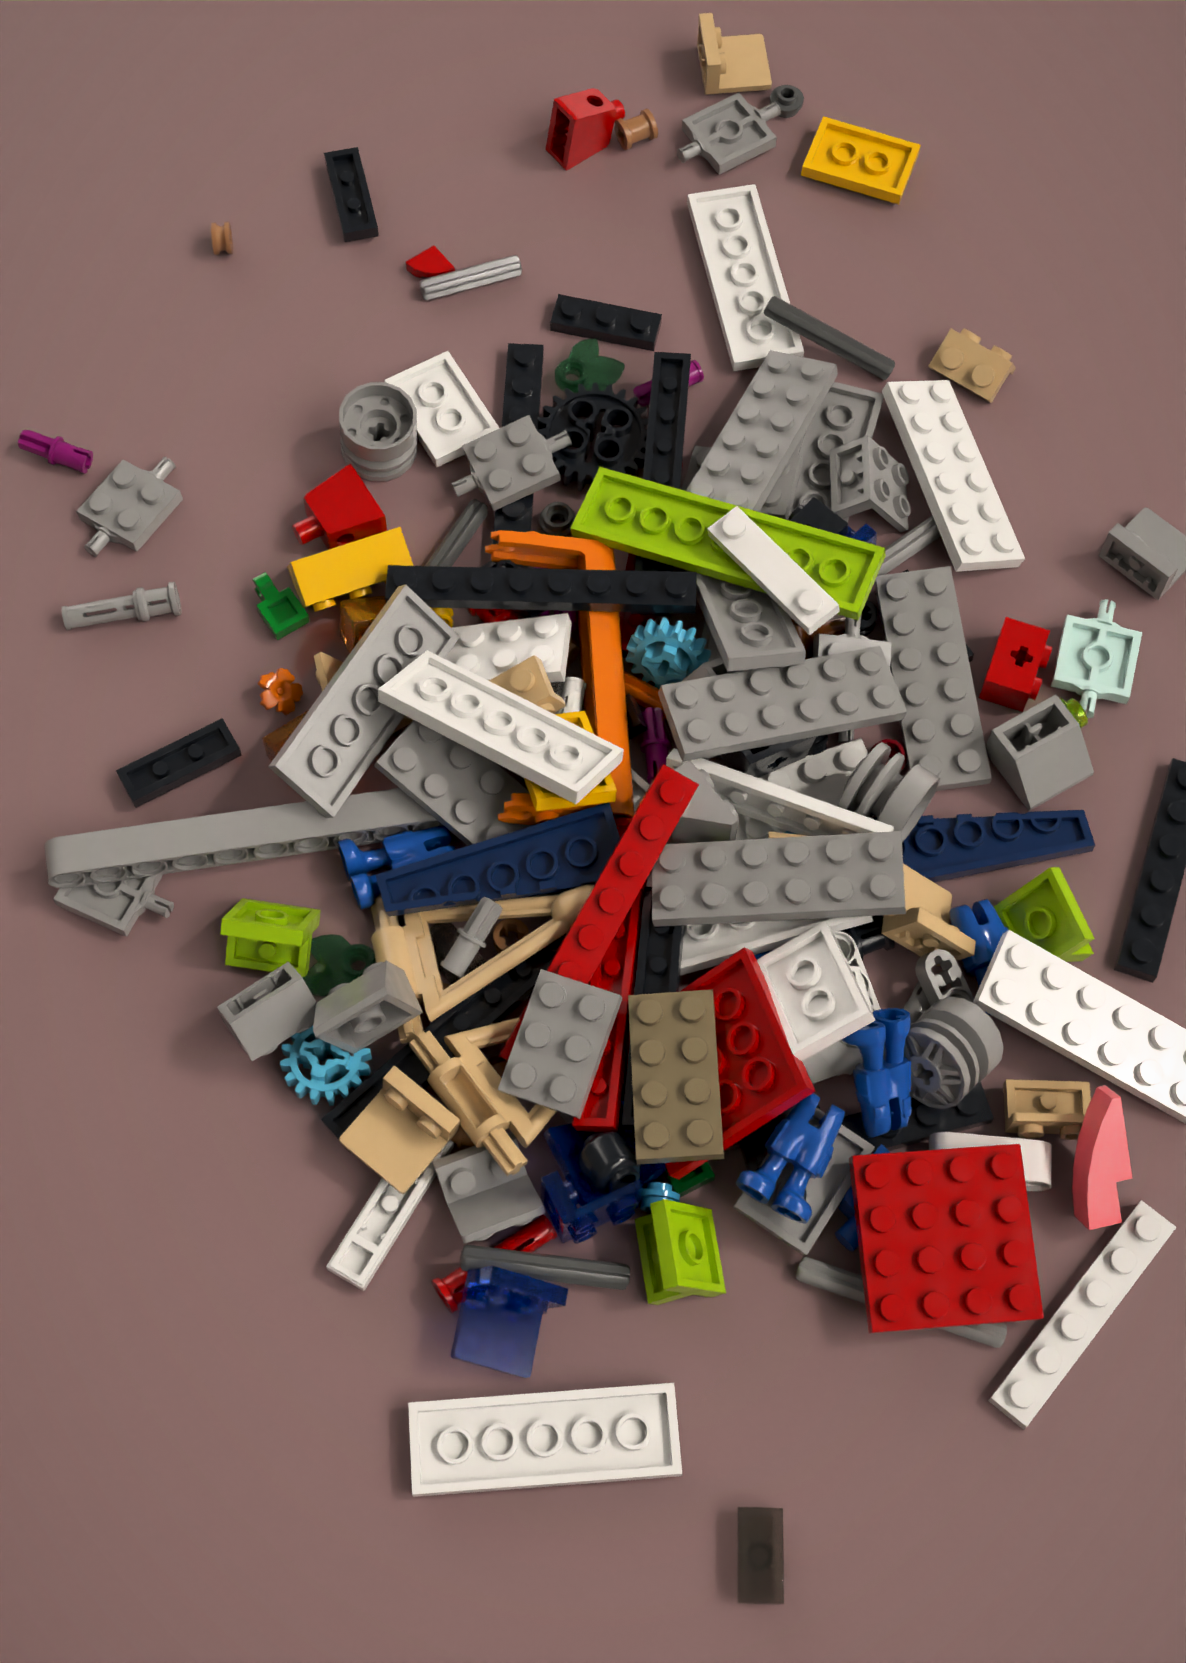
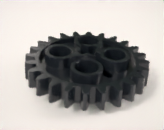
(624, 443)

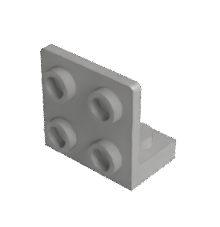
(868, 478)
(1147, 552)
(483, 1196)

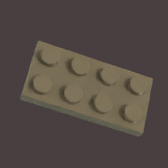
(675, 1077)

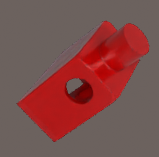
(581, 126)
(340, 511)

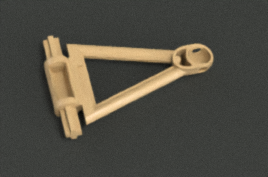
(414, 951)
(471, 1092)

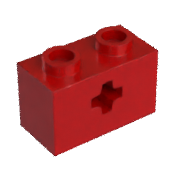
(1005, 680)

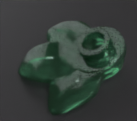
(588, 367)
(334, 963)

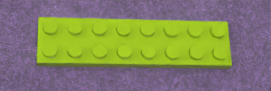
(673, 530)

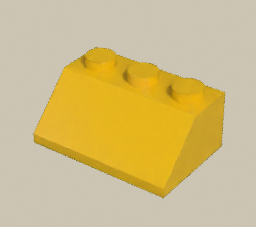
(348, 569)

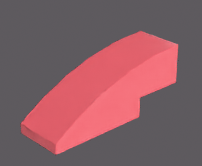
(1100, 1161)

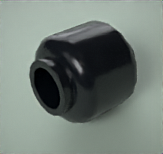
(608, 1162)

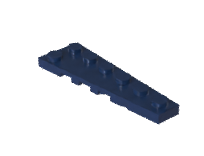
(977, 845)
(510, 866)

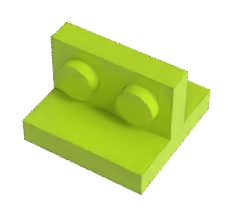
(1048, 916)
(269, 935)
(679, 1252)

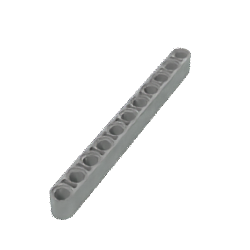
(228, 838)

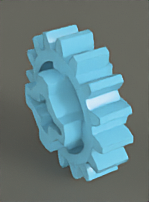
(665, 652)
(322, 1075)

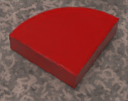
(429, 263)

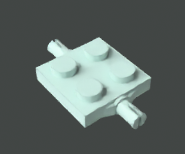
(1096, 658)

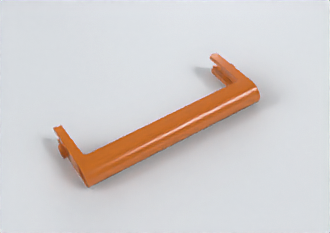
(599, 661)

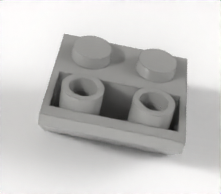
(1040, 752)
(707, 815)
(269, 1011)

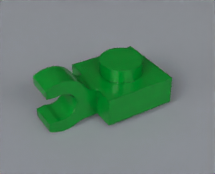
(278, 609)

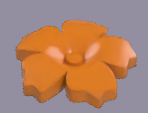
(280, 691)

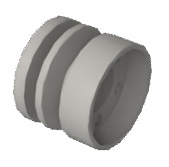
(378, 431)
(886, 793)
(951, 1051)

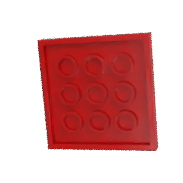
(754, 1058)
(945, 1238)

